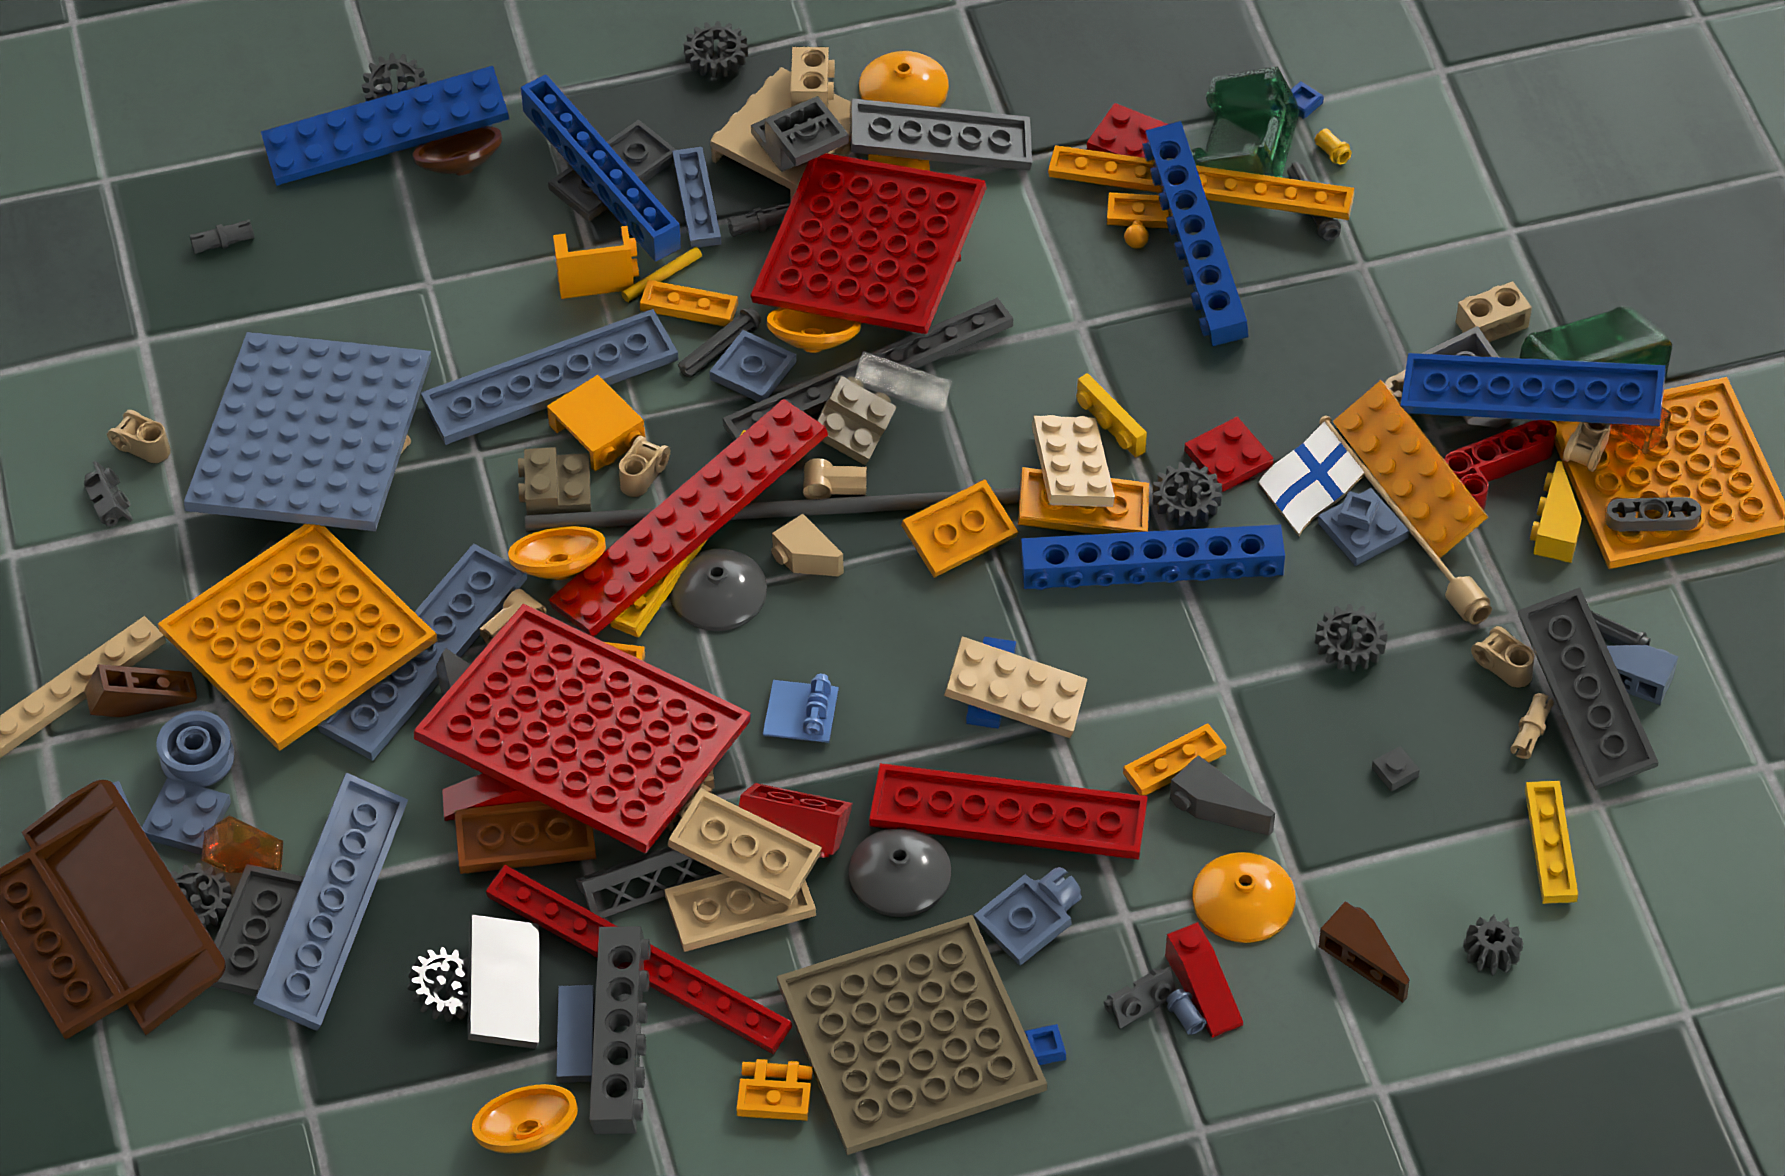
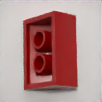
(803, 814)

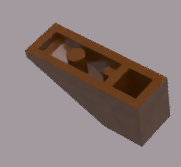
(136, 690)
(1360, 945)

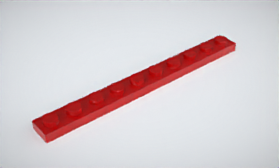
(665, 972)

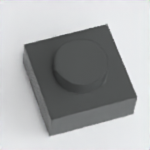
(1395, 768)

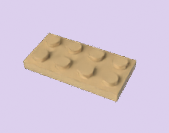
(1073, 461)
(1015, 687)
(744, 847)
(726, 909)

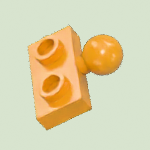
(1137, 213)

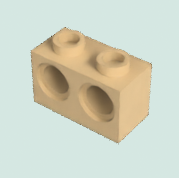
(811, 74)
(1495, 312)

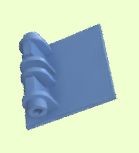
(801, 710)

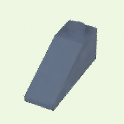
(1644, 670)

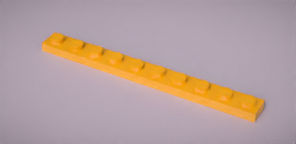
(1217, 183)

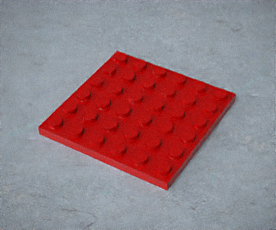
(869, 242)

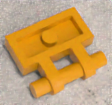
(774, 1098)

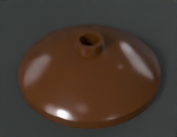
(458, 152)

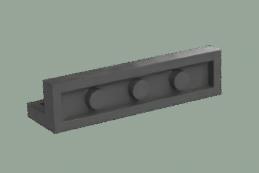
(635, 868)

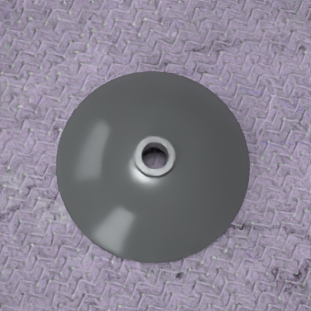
(723, 600)
(900, 886)

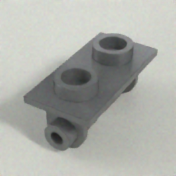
(104, 485)
(1145, 996)

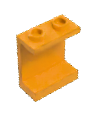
(595, 269)
(597, 420)

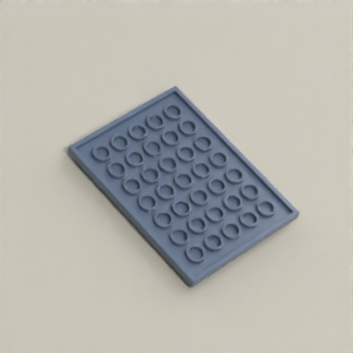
(309, 431)

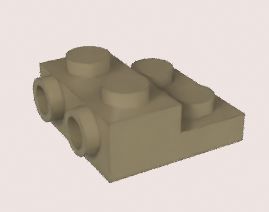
(855, 418)
(554, 482)

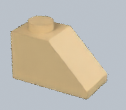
(806, 549)

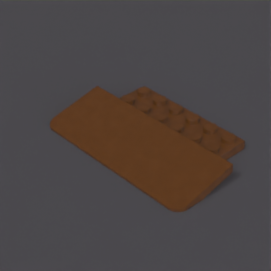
(102, 917)

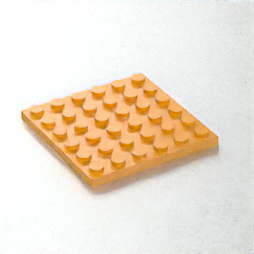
(1704, 457)
(297, 633)

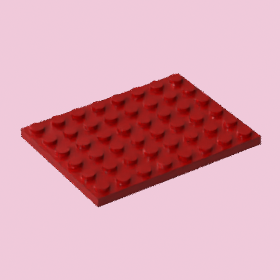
(583, 727)

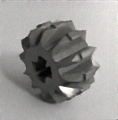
(1493, 944)

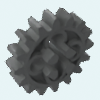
(700, 49)
(381, 75)
(1171, 496)
(1367, 631)
(215, 892)
(427, 990)

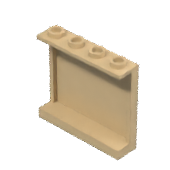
(740, 145)

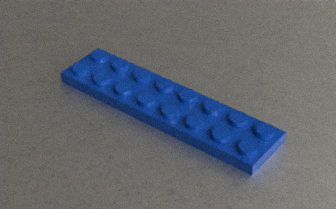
(384, 125)
(1533, 389)

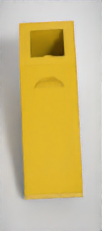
(1560, 520)

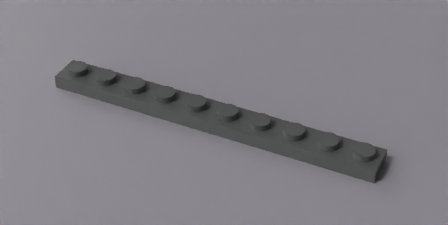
(911, 351)

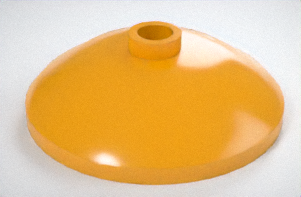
(904, 79)
(811, 330)
(557, 552)
(1242, 911)
(525, 1119)

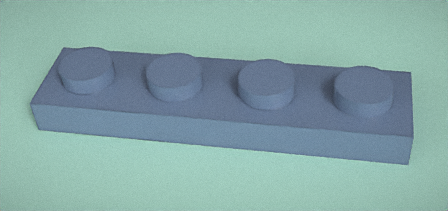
(696, 197)

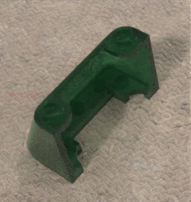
(1251, 123)
(1608, 337)

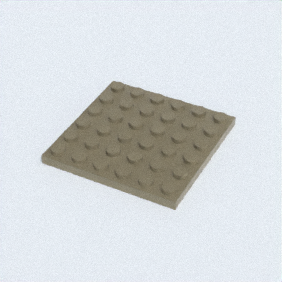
(911, 1034)

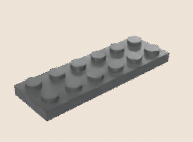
(940, 134)
(1587, 688)

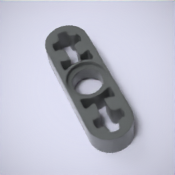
(1662, 505)

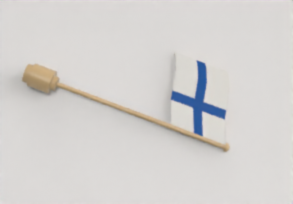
(1321, 475)

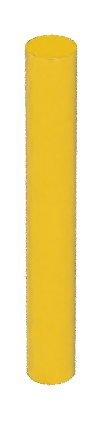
(662, 273)

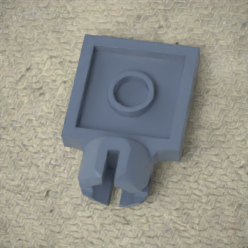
(1030, 913)

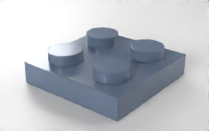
(752, 366)
(1362, 544)
(184, 814)

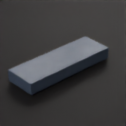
(575, 1033)

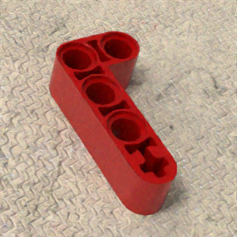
(1501, 455)

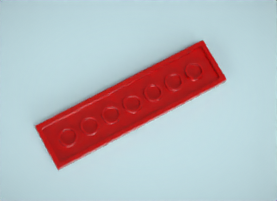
(1009, 811)

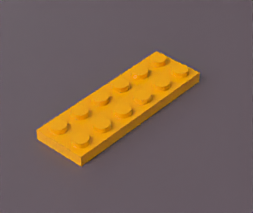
(1410, 469)

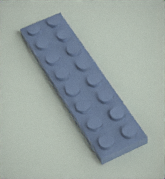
(548, 374)
(455, 612)
(330, 902)

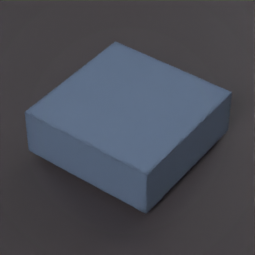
(1358, 510)

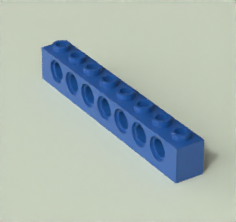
(1171, 143)
(601, 168)
(1152, 556)

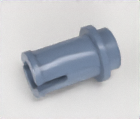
(1185, 1010)

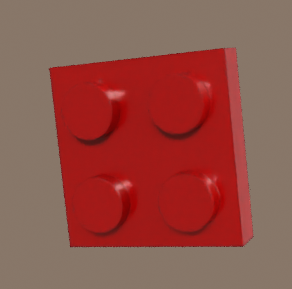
(1122, 132)
(1230, 453)

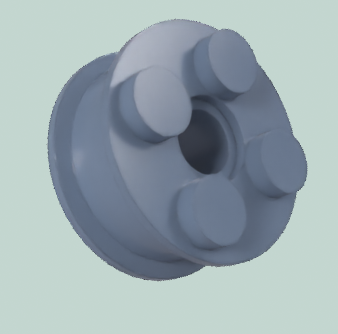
(198, 731)

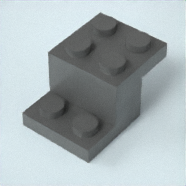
(799, 133)

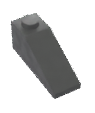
(1218, 799)

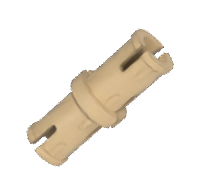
(1532, 726)

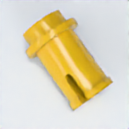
(1338, 151)

